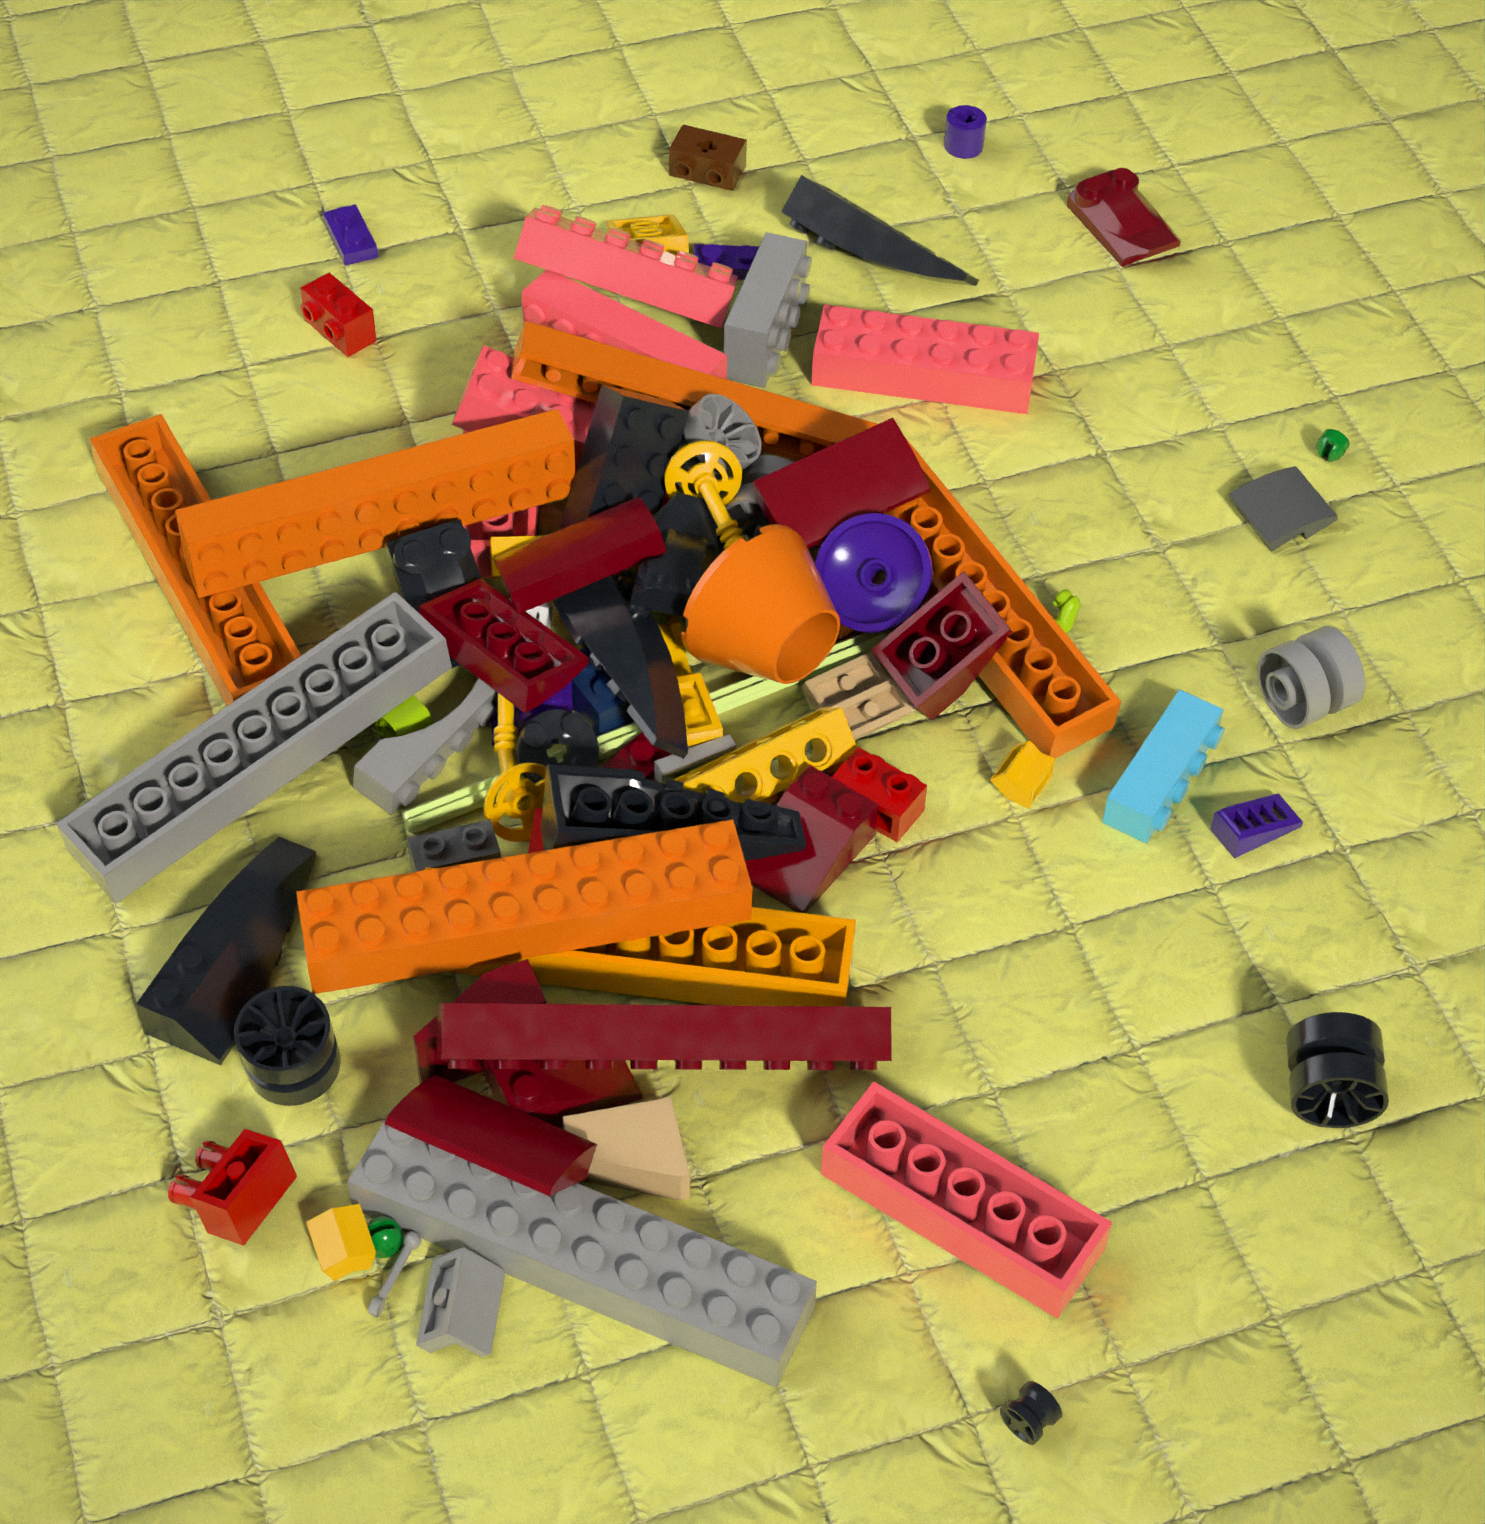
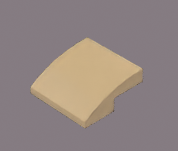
(863, 692)

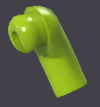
(1069, 608)

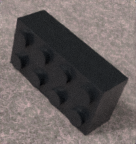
(625, 453)

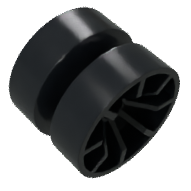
(287, 1045)
(1337, 1070)

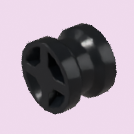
(1031, 1412)

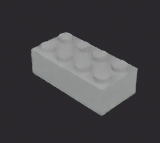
(766, 309)

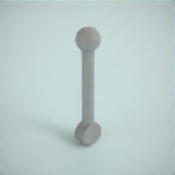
(410, 1241)

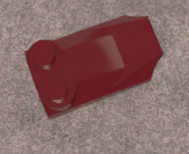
(1121, 216)

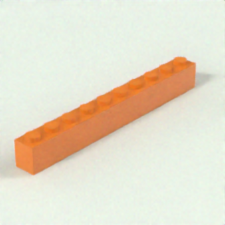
(583, 365)

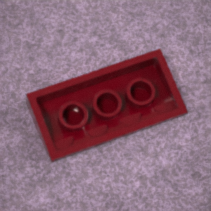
(848, 479)
(580, 554)
(503, 647)
(493, 1136)

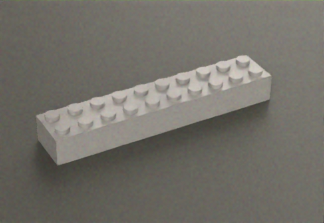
(254, 747)
(594, 1254)

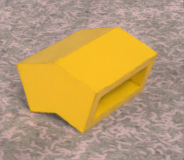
(1023, 774)
(342, 1241)

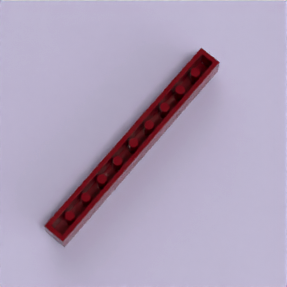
(662, 1033)

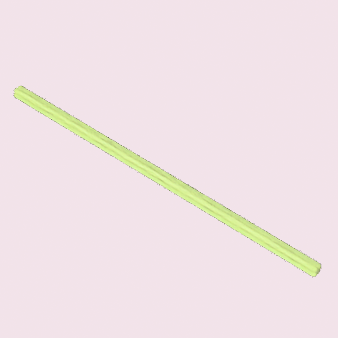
(613, 741)

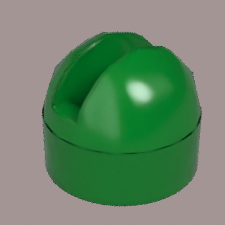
(1332, 444)
(388, 1237)

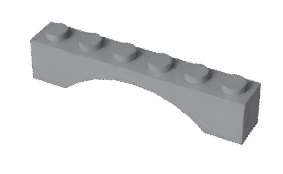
(401, 764)

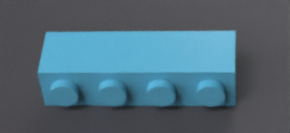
(1163, 766)

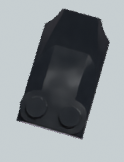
(691, 547)
(432, 563)

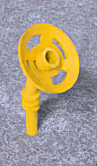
(706, 483)
(516, 791)

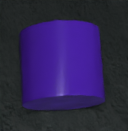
(965, 131)

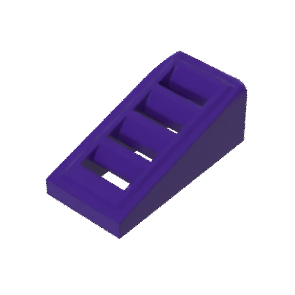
(1239, 841)

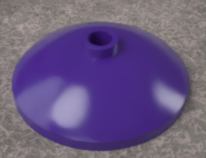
(857, 553)

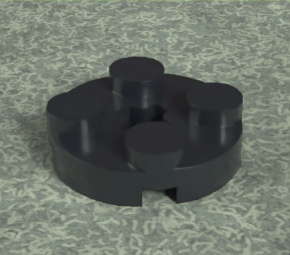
(568, 729)

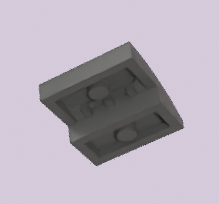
(1282, 507)

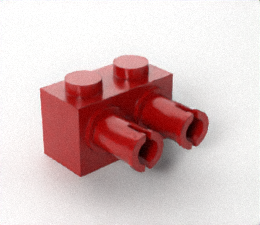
(240, 1187)

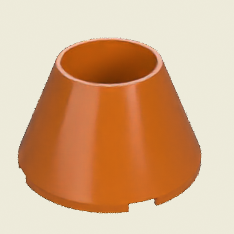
(762, 609)

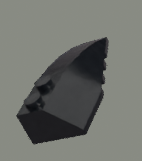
(864, 234)
(631, 652)
(617, 803)
(227, 954)

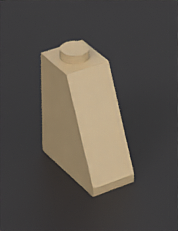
(635, 1148)

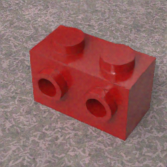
(338, 314)
(898, 794)

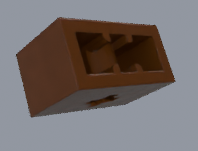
(707, 157)

